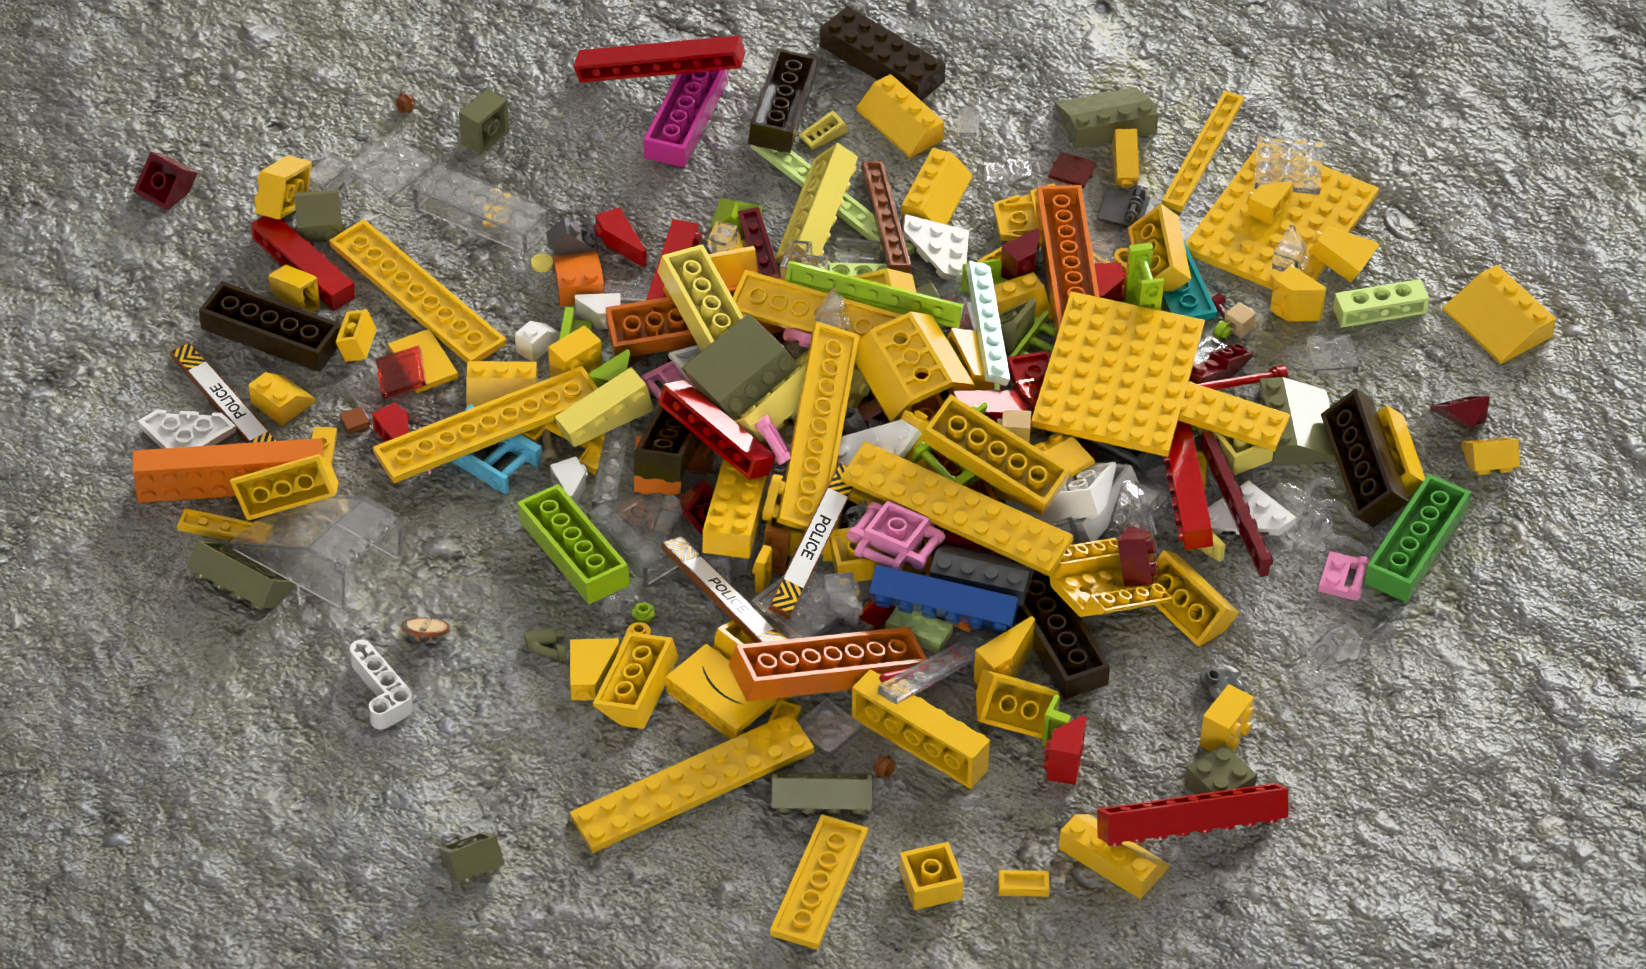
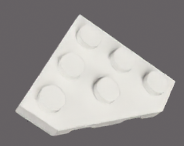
(938, 244)
(186, 428)
(893, 437)
(1268, 513)

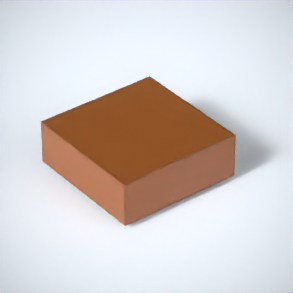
(354, 420)

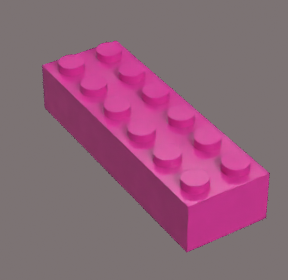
(683, 116)

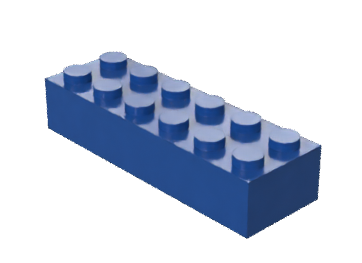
(943, 599)

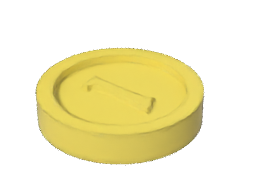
(542, 262)

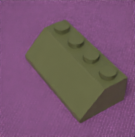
(238, 574)
(822, 791)

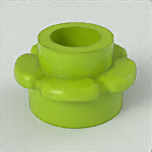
(1222, 330)
(643, 612)

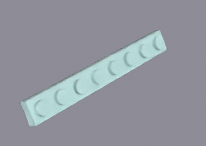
(987, 323)

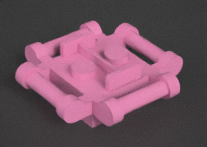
(896, 533)

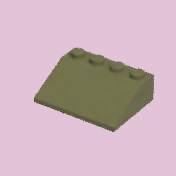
(1095, 117)
(739, 367)
(1305, 435)

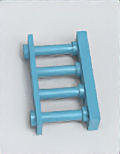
(519, 445)

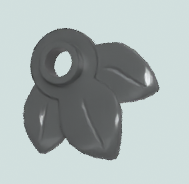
(1217, 679)

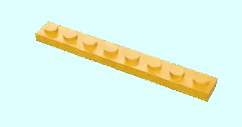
(1202, 151)

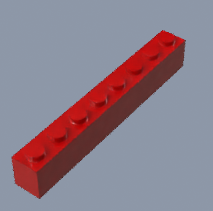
(659, 59)
(1188, 490)
(1192, 813)

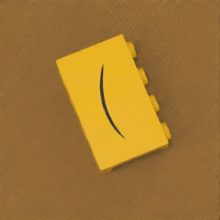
(713, 694)

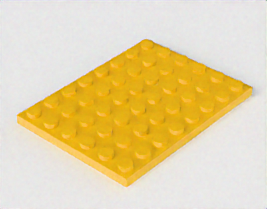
(1247, 245)
(1118, 374)

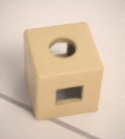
(1241, 320)

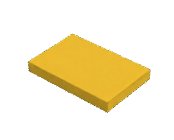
(436, 363)

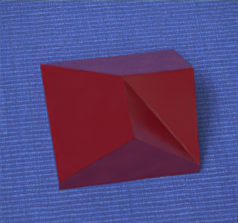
(1464, 411)
(696, 504)

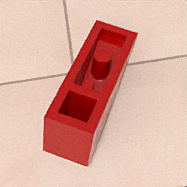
(619, 235)
(391, 422)

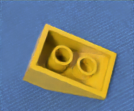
(1006, 652)

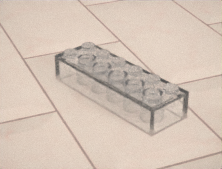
(481, 208)

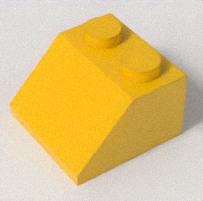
(1297, 296)
(279, 397)
(1492, 454)

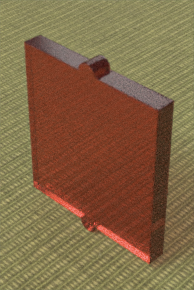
(1072, 169)

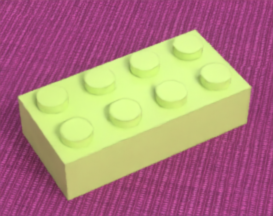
(929, 633)

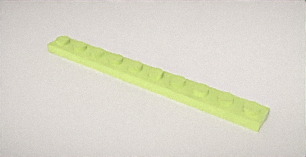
(850, 211)

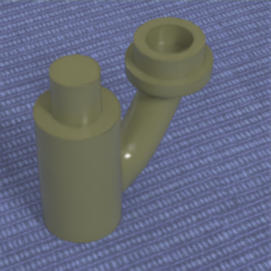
(539, 639)

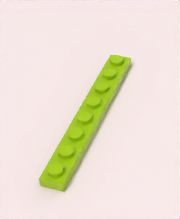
(874, 293)

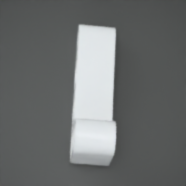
(393, 695)

